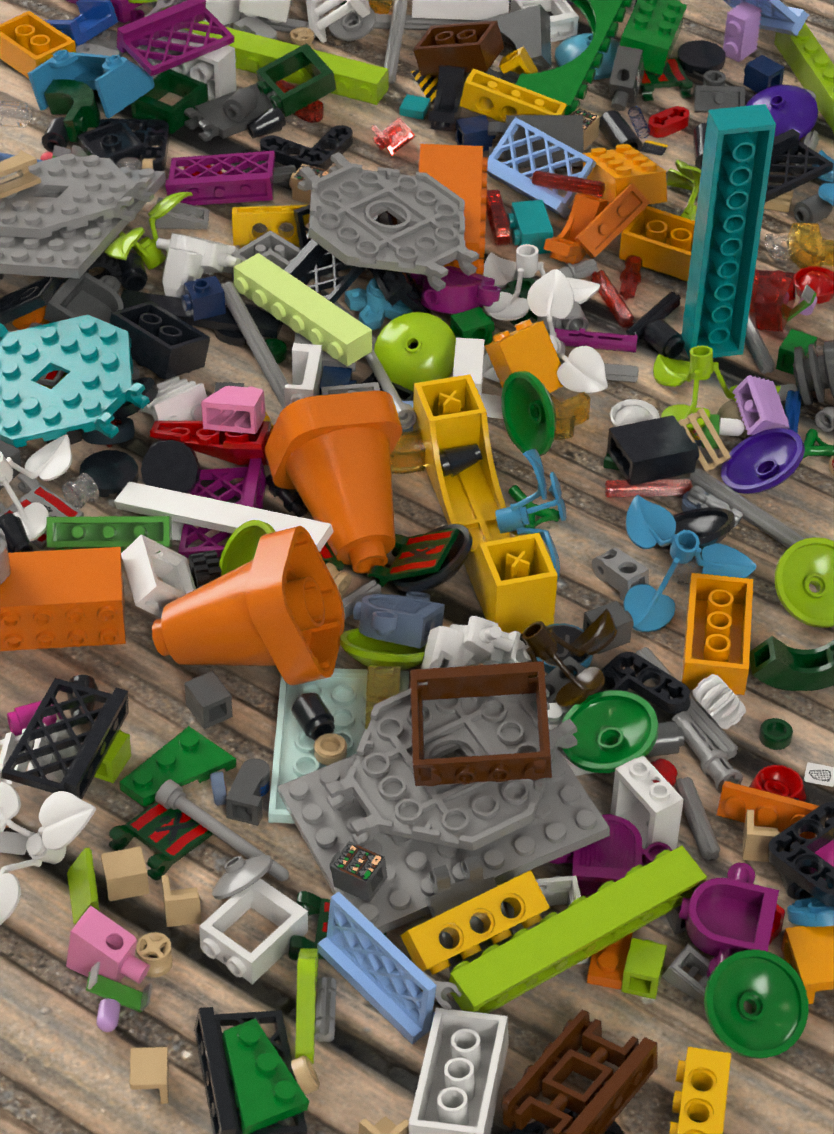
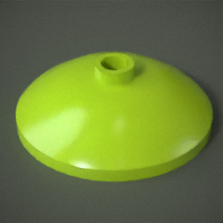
(428, 361)
(243, 544)
(805, 564)
(378, 652)

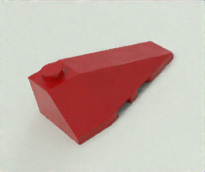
(224, 445)

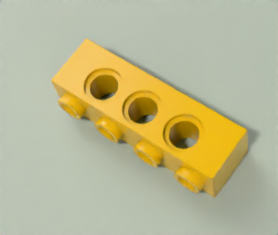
(500, 98)
(271, 216)
(520, 892)
(703, 1071)

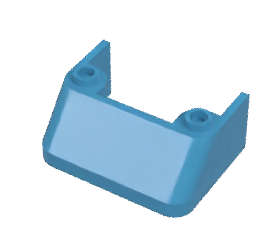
(114, 77)

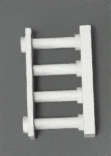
(316, 12)

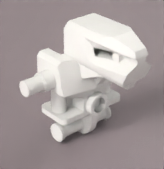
(190, 258)
(473, 644)

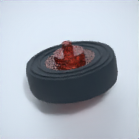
(125, 433)

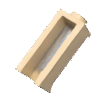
(16, 174)

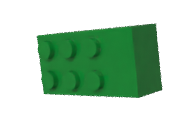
(654, 30)

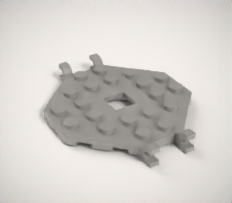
(88, 188)
(425, 241)
(445, 813)

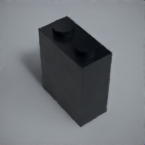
(652, 450)

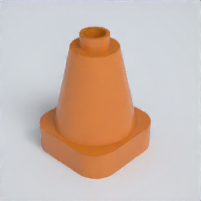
(340, 464)
(264, 613)

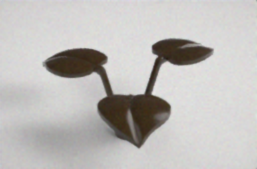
(595, 638)

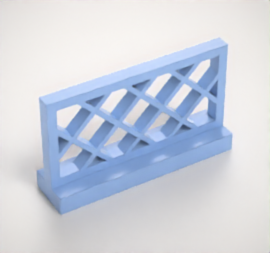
(776, 15)
(522, 182)
(378, 970)

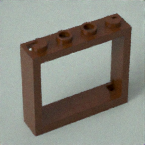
(479, 682)

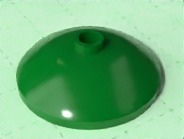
(528, 412)
(611, 730)
(776, 1001)

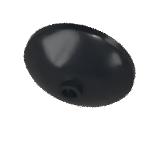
(708, 524)
(451, 565)

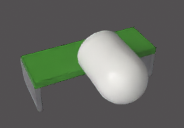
(727, 427)

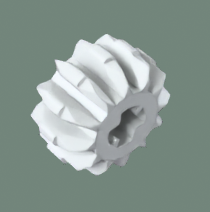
(719, 701)

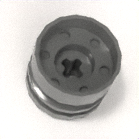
(814, 372)

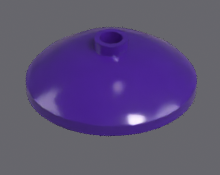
(790, 108)
(763, 461)

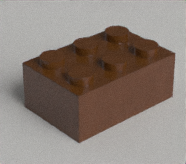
(459, 45)

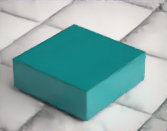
(414, 106)

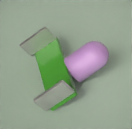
(806, 304)
(116, 995)

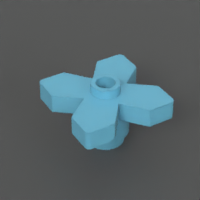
(373, 305)

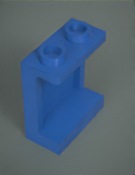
(93, 19)

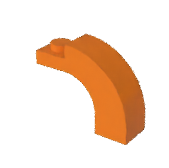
(583, 211)

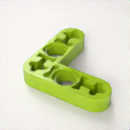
(305, 1003)

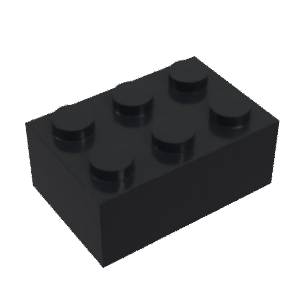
(162, 340)

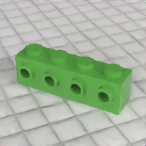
(106, 531)

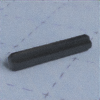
(659, 311)

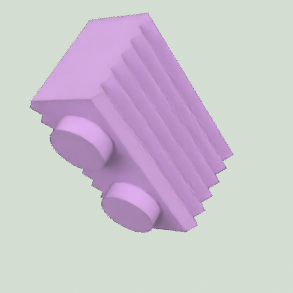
(741, 31)
(760, 405)

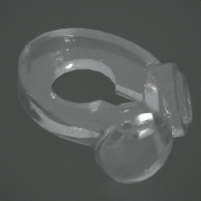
(773, 245)

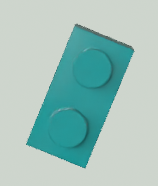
(530, 224)

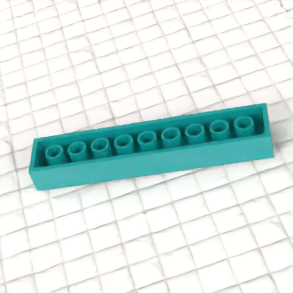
(727, 228)

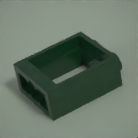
(170, 81)
(302, 95)

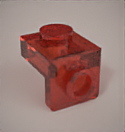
(393, 136)

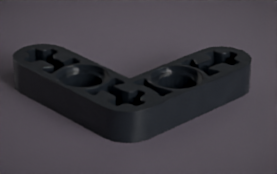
(151, 133)
(314, 156)
(626, 678)
(803, 853)

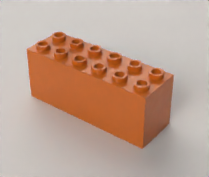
(465, 174)
(63, 599)

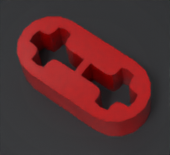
(668, 121)

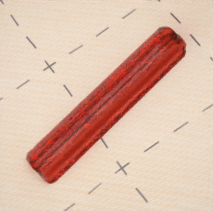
(568, 183)
(613, 299)
(656, 488)

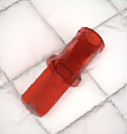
(630, 277)

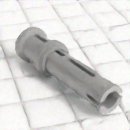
(713, 761)

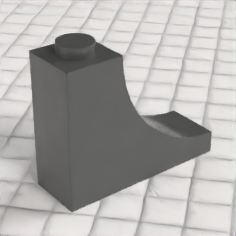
(529, 29)

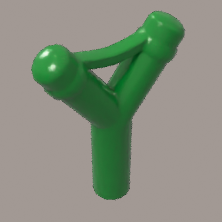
(816, 450)
(546, 514)

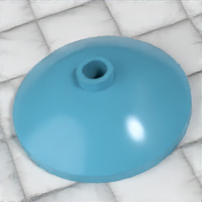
(577, 44)

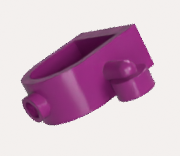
(460, 292)
(610, 856)
(730, 915)

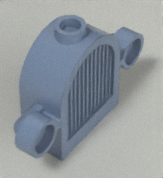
(399, 618)

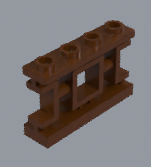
(605, 1096)

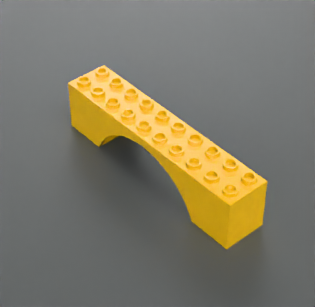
(506, 569)

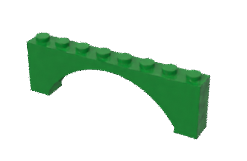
(570, 80)

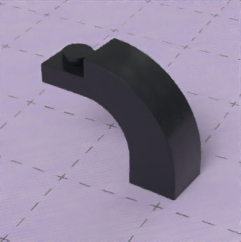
(448, 97)

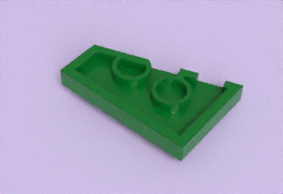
(182, 760)
(260, 1078)

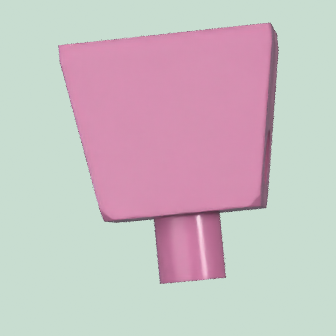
(234, 410)
(103, 940)

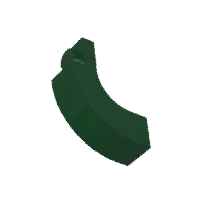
(77, 102)
(793, 668)

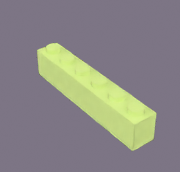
(303, 309)

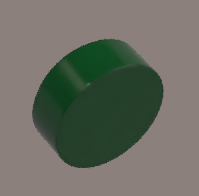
(278, 349)
(775, 734)

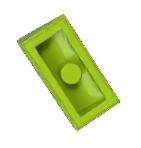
(82, 885)

